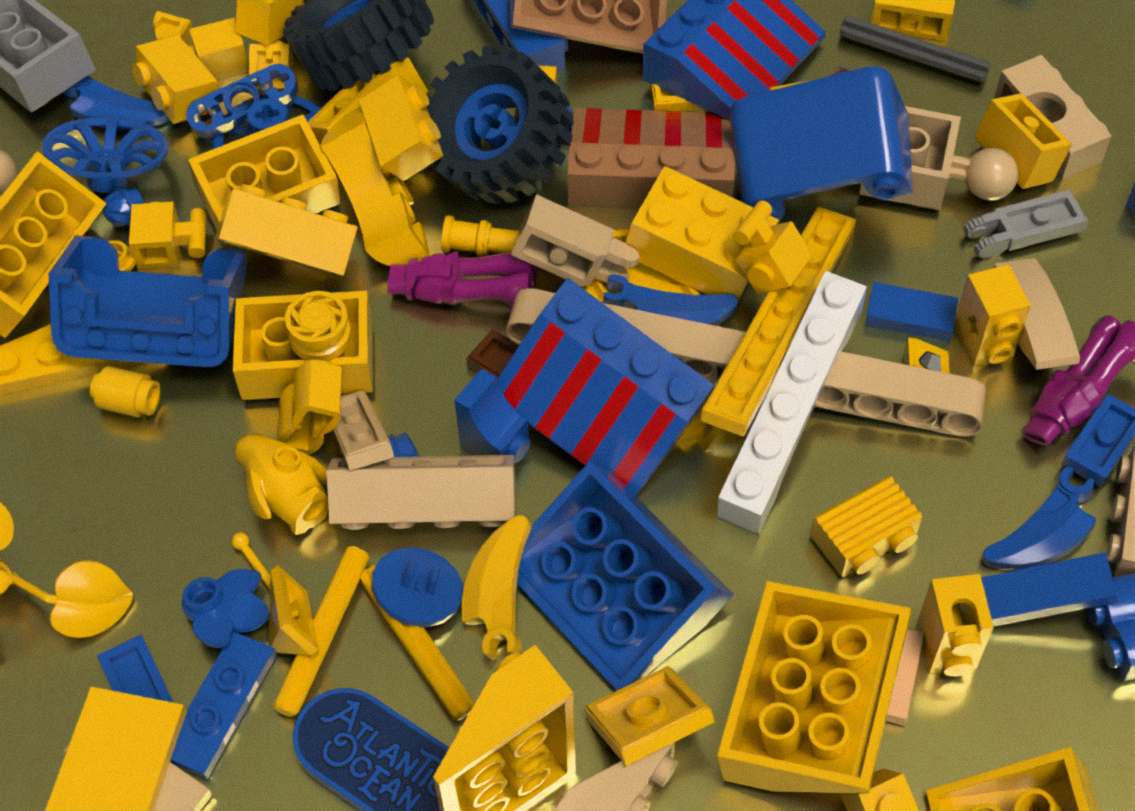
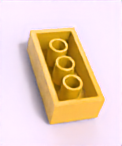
(37, 223)

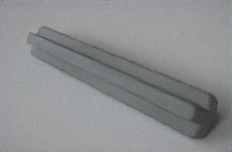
(915, 49)

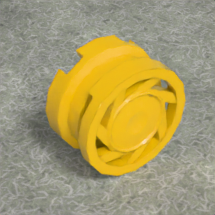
(319, 326)

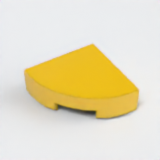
(169, 25)

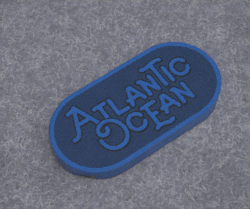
(368, 752)

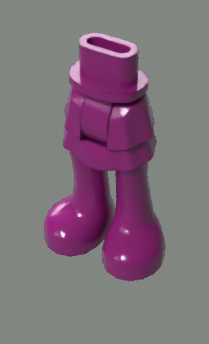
(441, 278)
(1075, 392)

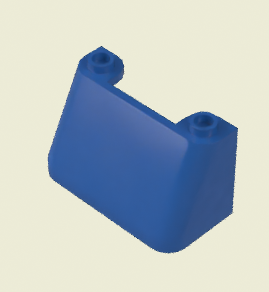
(823, 139)
(143, 314)

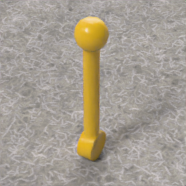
(241, 542)

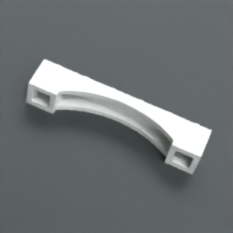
(789, 402)

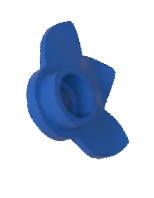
(224, 606)

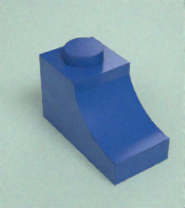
(488, 420)

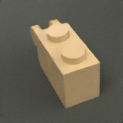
(571, 244)

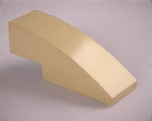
(1046, 333)

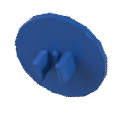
(417, 587)

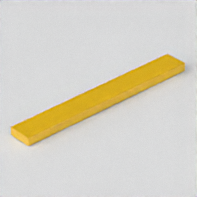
(774, 327)

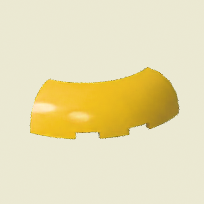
(377, 196)

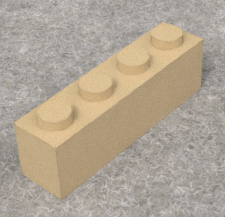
(423, 491)

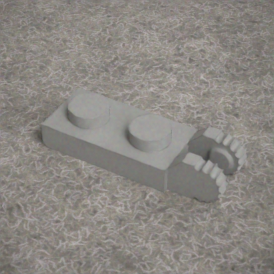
(1026, 223)

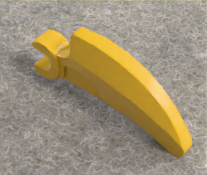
(492, 586)

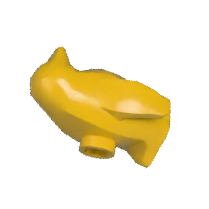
(283, 482)

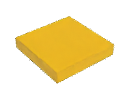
(648, 715)

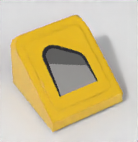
(925, 355)

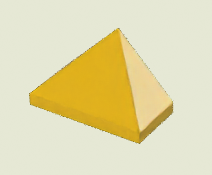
(290, 616)

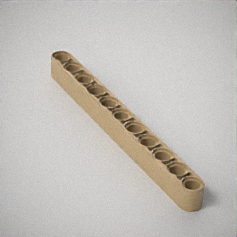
(854, 385)

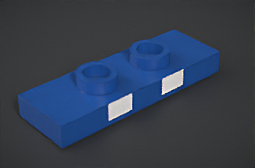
(221, 704)

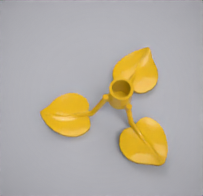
(87, 591)

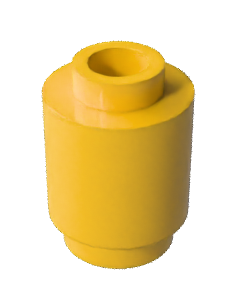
(125, 392)

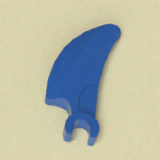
(102, 101)
(697, 308)
(1050, 532)

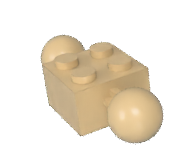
(933, 137)

